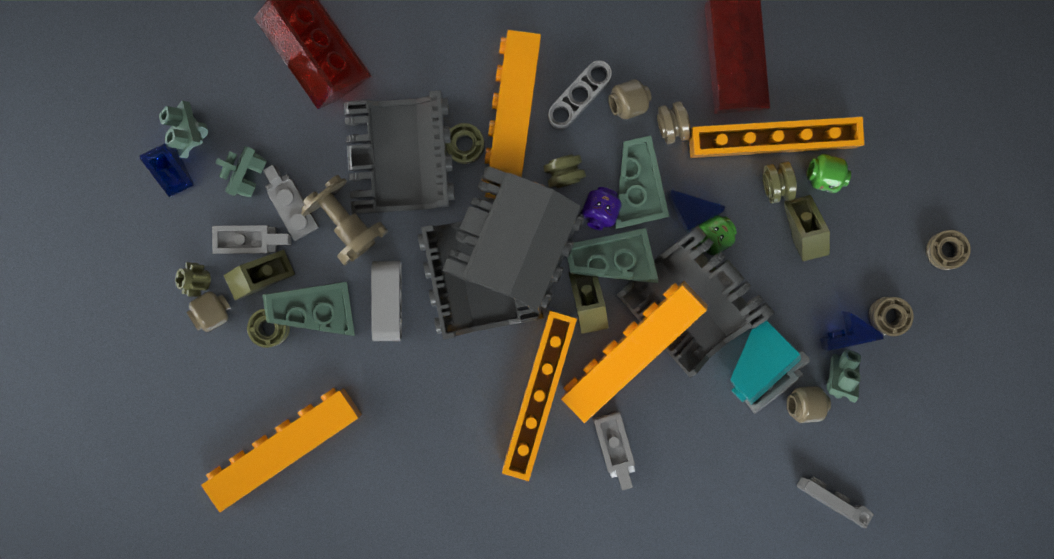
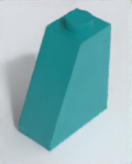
(762, 362)

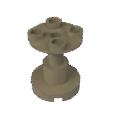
(349, 228)

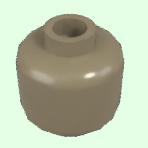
(629, 99)
(208, 311)
(808, 404)

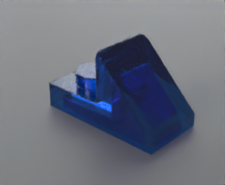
(857, 333)

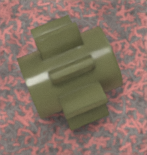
(192, 279)

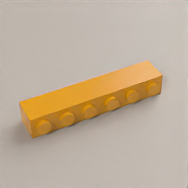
(513, 102)
(776, 137)
(634, 351)
(539, 395)
(281, 449)

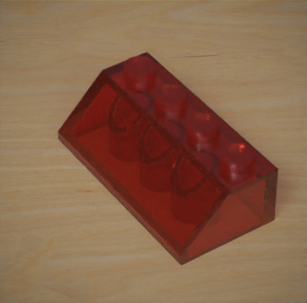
(312, 48)
(737, 55)

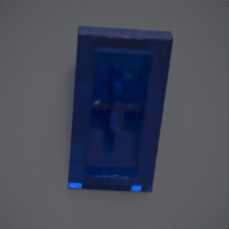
(167, 169)
(693, 210)

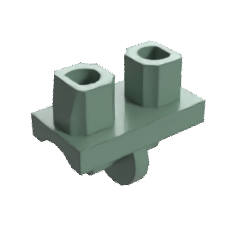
(185, 129)
(237, 183)
(844, 375)

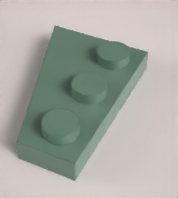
(640, 184)
(615, 256)
(313, 308)

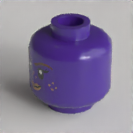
(601, 208)

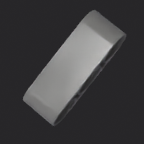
(585, 83)
(386, 300)

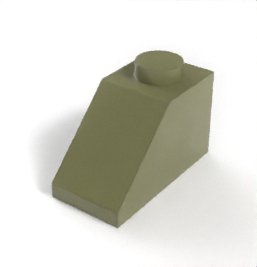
(807, 228)
(258, 274)
(588, 303)

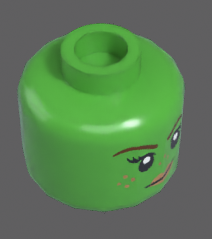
(828, 173)
(721, 233)

